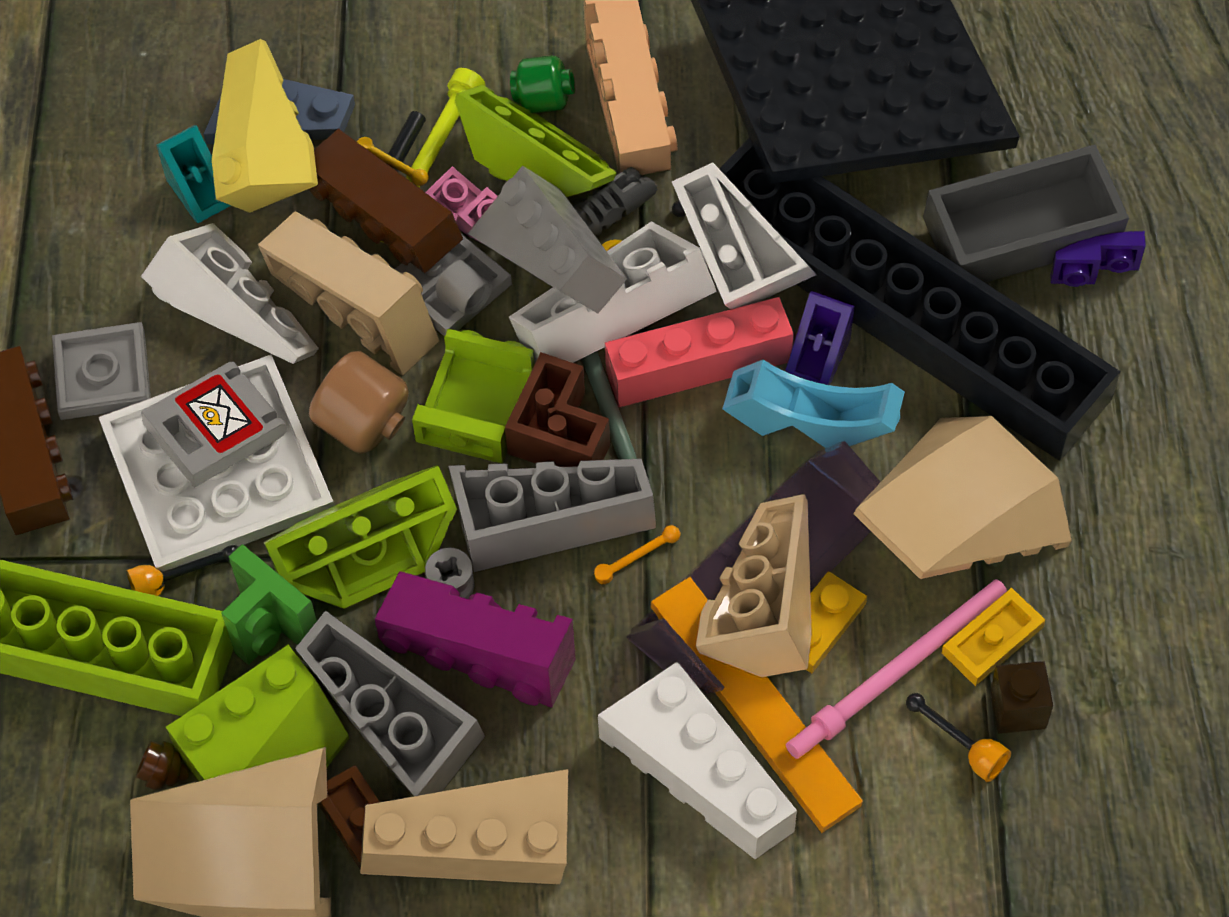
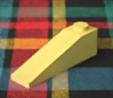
(258, 140)

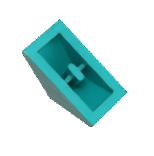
(190, 173)

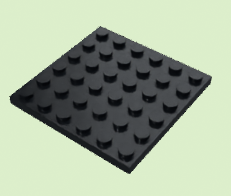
(854, 83)

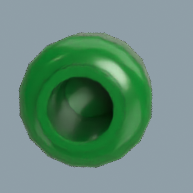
(542, 84)

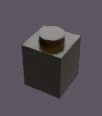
(1021, 697)

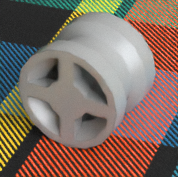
(447, 560)

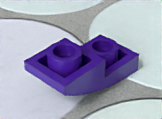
(1082, 260)

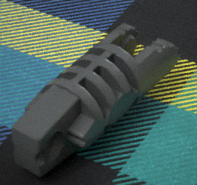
(615, 200)

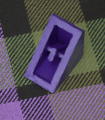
(821, 339)

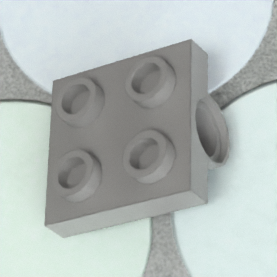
(459, 285)

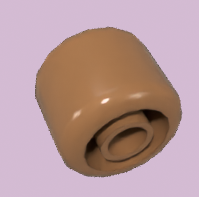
(359, 403)

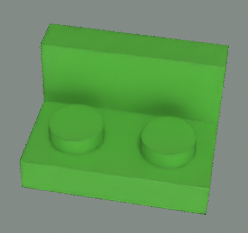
(264, 608)

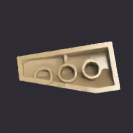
(765, 598)

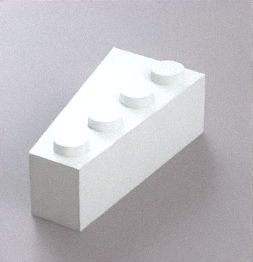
(661, 277)
(692, 751)

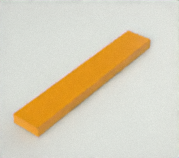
(764, 718)

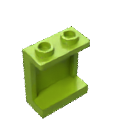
(473, 395)

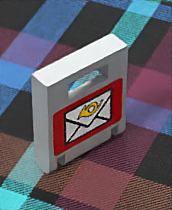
(223, 417)

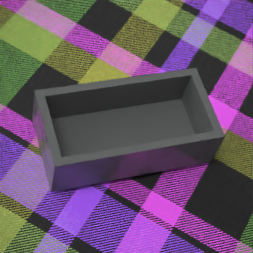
(1024, 213)

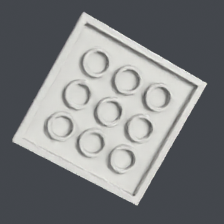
(232, 508)

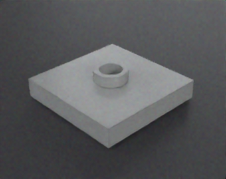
(100, 370)

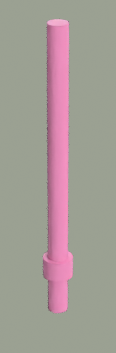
(832, 719)

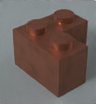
(548, 418)

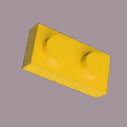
(832, 611)
(993, 636)

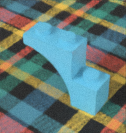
(828, 414)

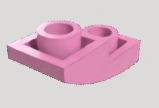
(461, 198)

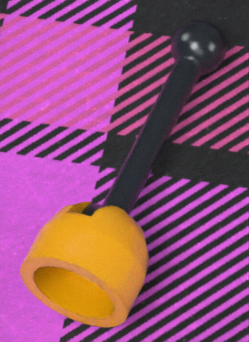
(152, 581)
(985, 756)

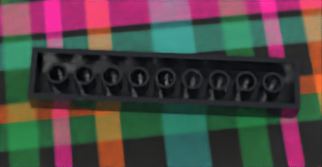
(934, 309)

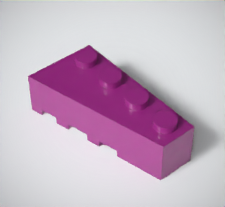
(478, 638)

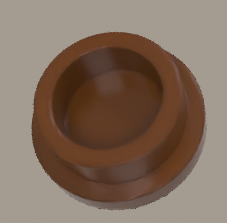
(161, 766)

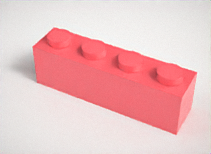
(697, 351)

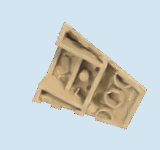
(966, 499)
(234, 842)

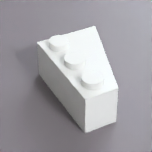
(737, 242)

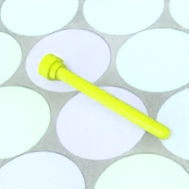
(460, 81)

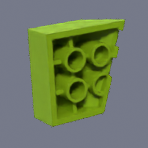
(259, 719)

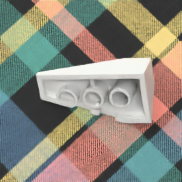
(211, 280)

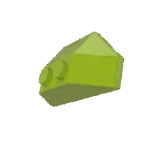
(509, 137)
(366, 539)

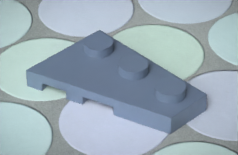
(319, 110)

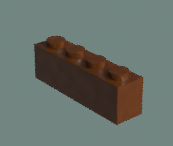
(383, 202)
(28, 474)

